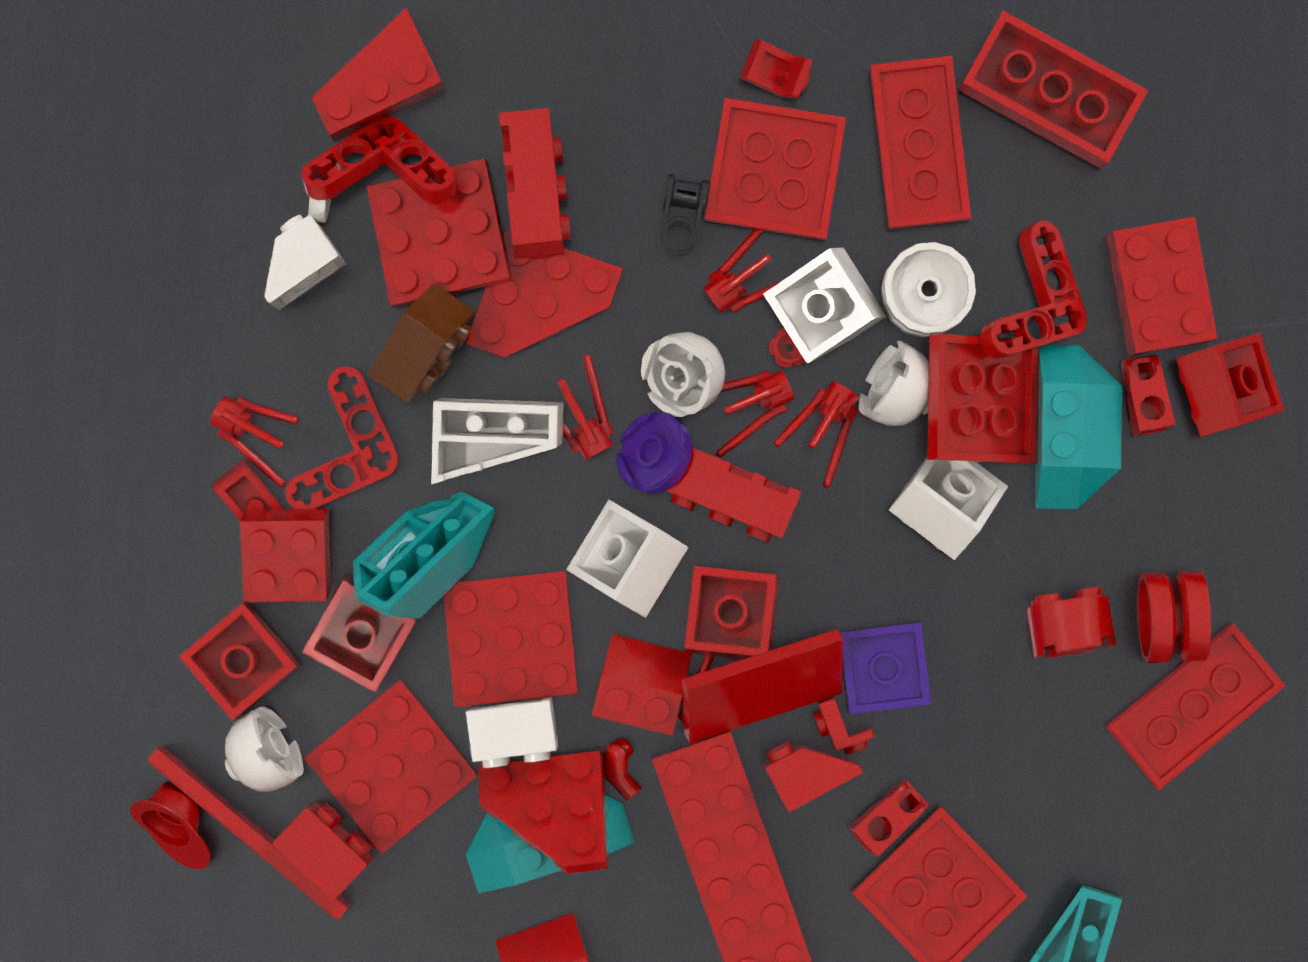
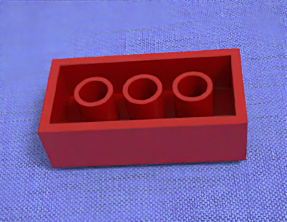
(1053, 90)

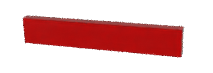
(241, 827)

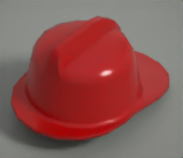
(173, 823)

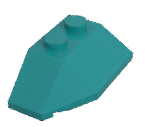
(1075, 427)
(421, 556)
(504, 860)

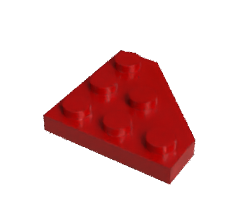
(541, 300)
(552, 807)

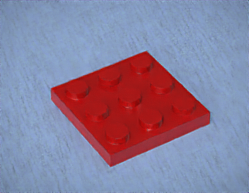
(775, 169)
(445, 243)
(981, 403)
(510, 639)
(391, 766)
(939, 891)

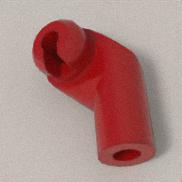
(615, 768)

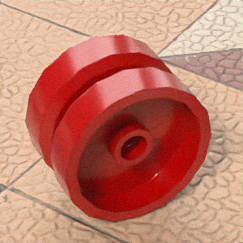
(1173, 617)

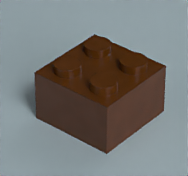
(422, 344)

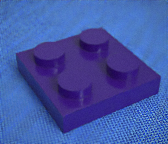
(885, 668)

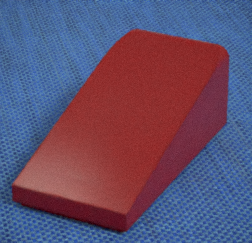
(243, 489)

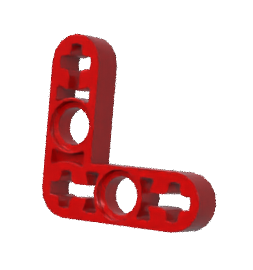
(390, 150)
(1051, 302)
(358, 459)

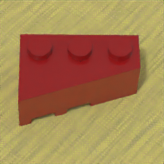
(379, 80)
(533, 183)
(735, 495)

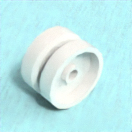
(952, 288)

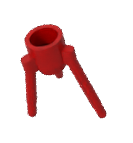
(726, 290)
(771, 392)
(836, 404)
(233, 418)
(590, 436)

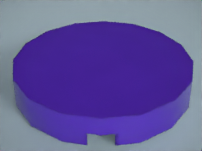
(654, 452)

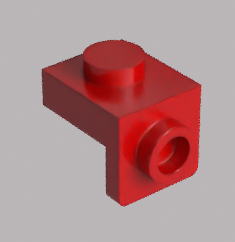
(776, 70)
(831, 723)

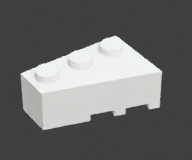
(490, 432)

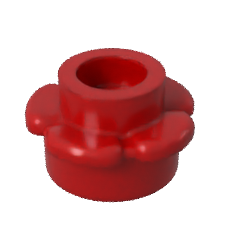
(783, 357)

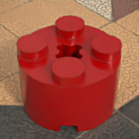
(1070, 624)

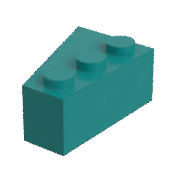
(1082, 929)

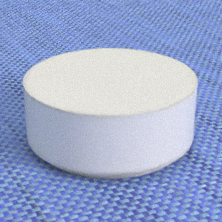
(319, 209)

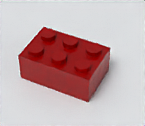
(1161, 286)

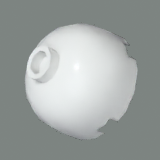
(683, 373)
(897, 386)
(260, 754)

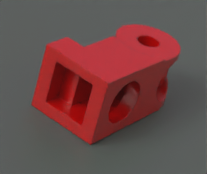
(1146, 396)
(888, 818)

